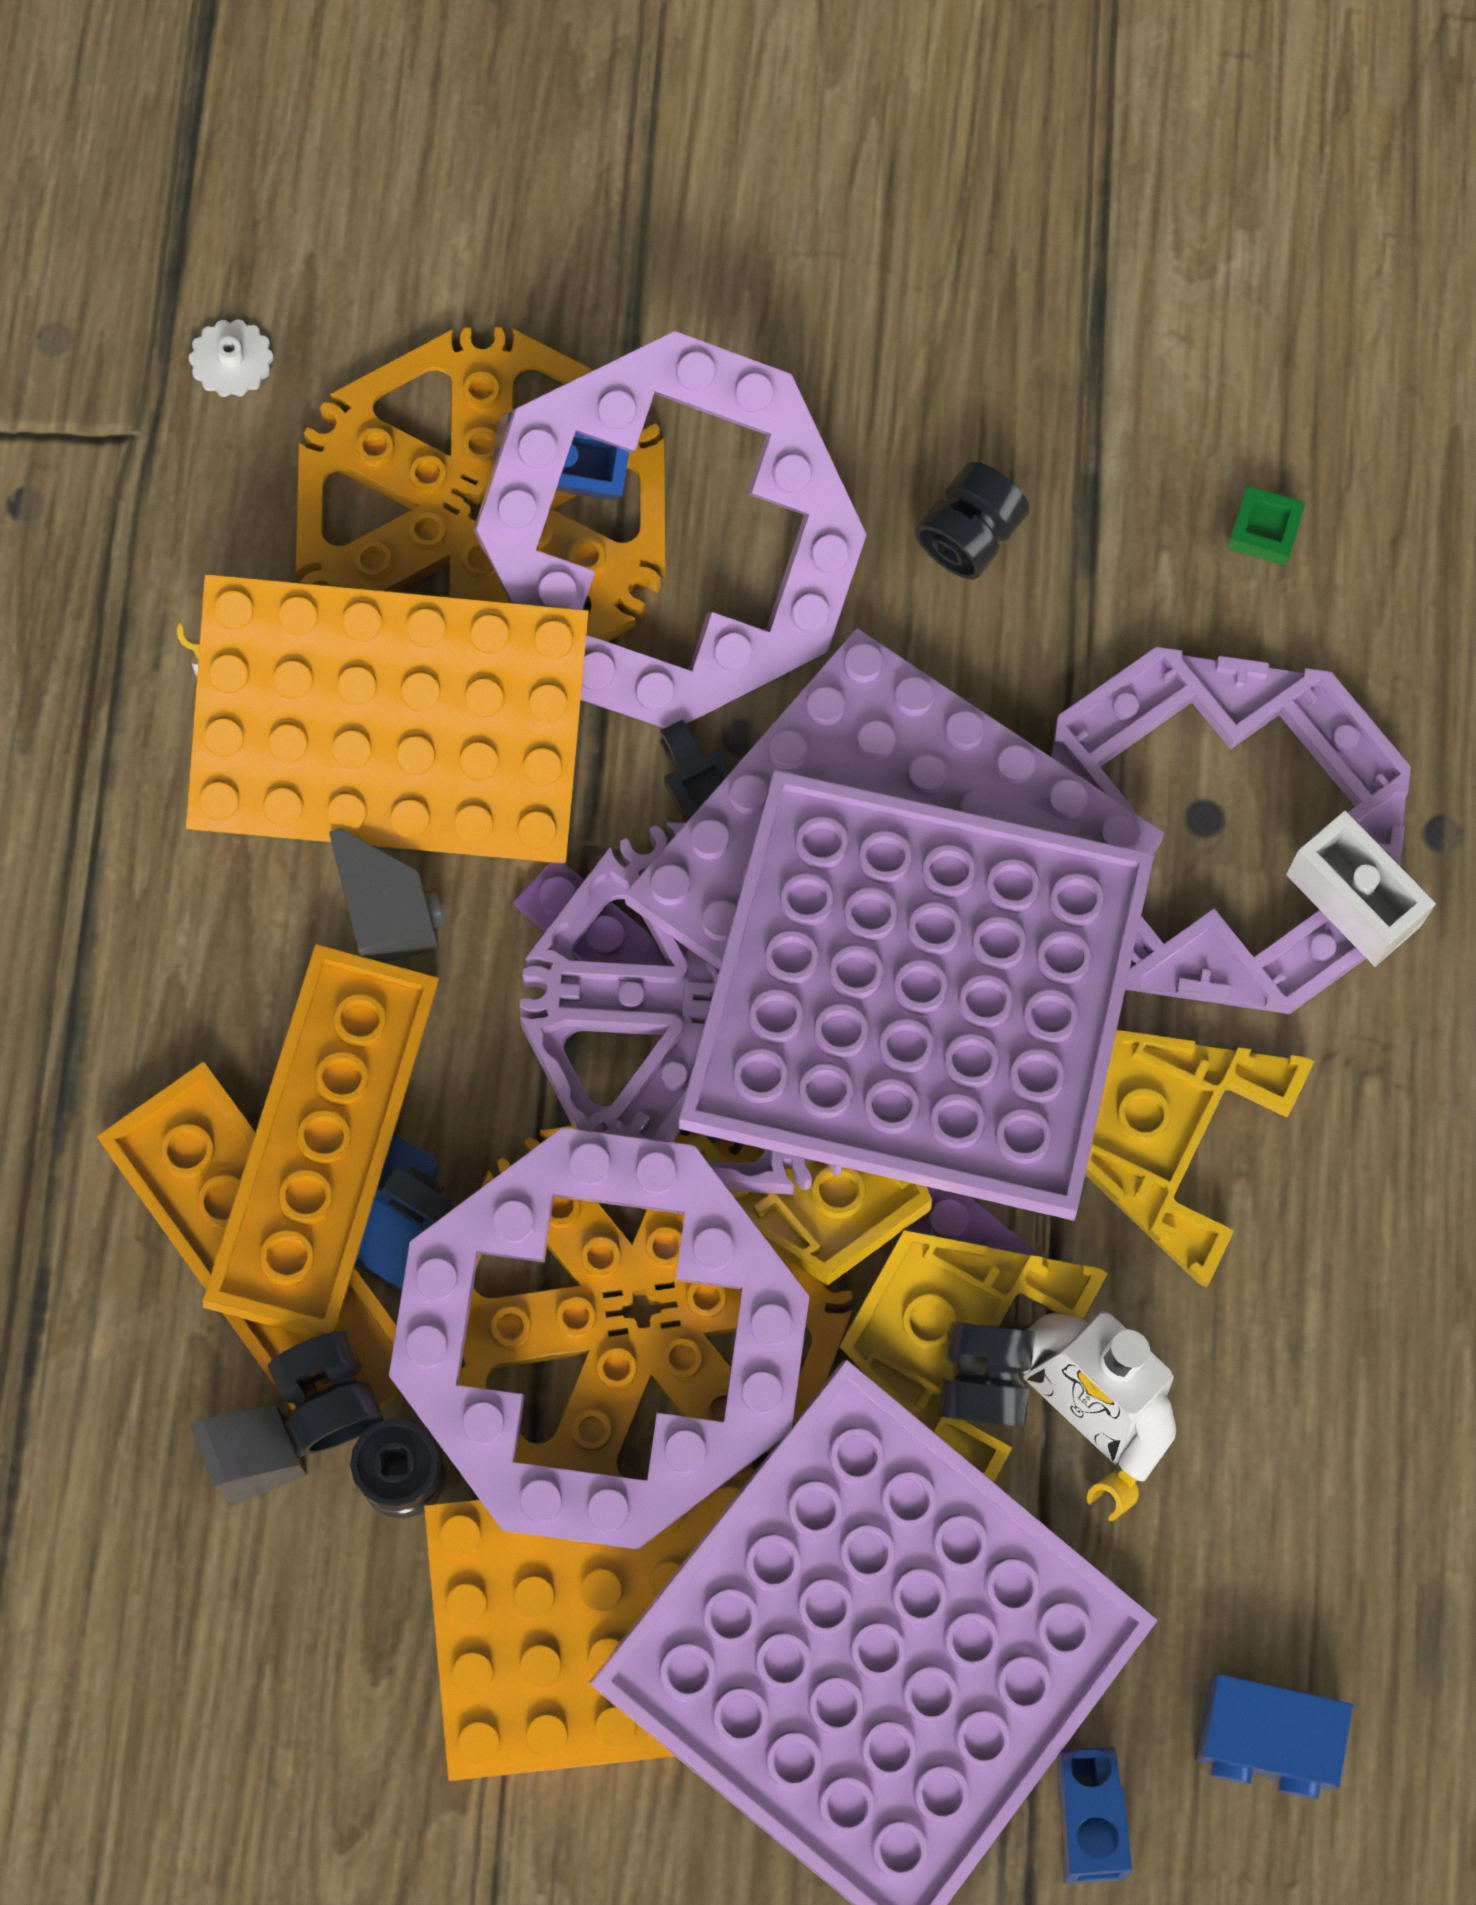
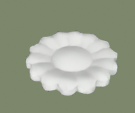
(231, 358)

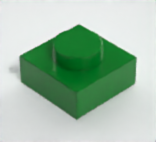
(1266, 525)

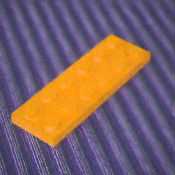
(321, 1143)
(186, 1165)

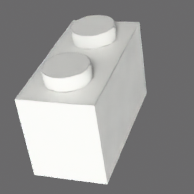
(1360, 888)

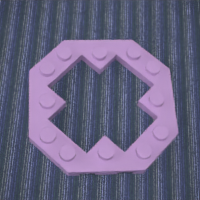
(790, 473)
(1237, 700)
(483, 1425)

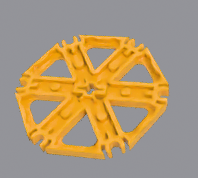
(432, 485)
(620, 1367)

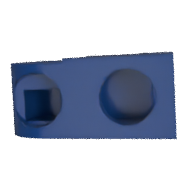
(1093, 1816)

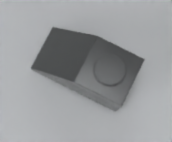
(385, 901)
(249, 1451)

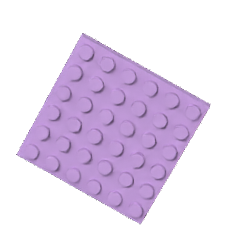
(877, 729)
(920, 994)
(874, 1651)

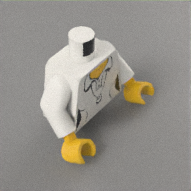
(1109, 1392)

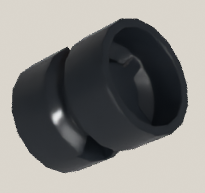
(977, 513)
(990, 1398)
(336, 1413)
(397, 1468)

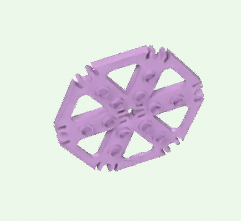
(632, 1002)

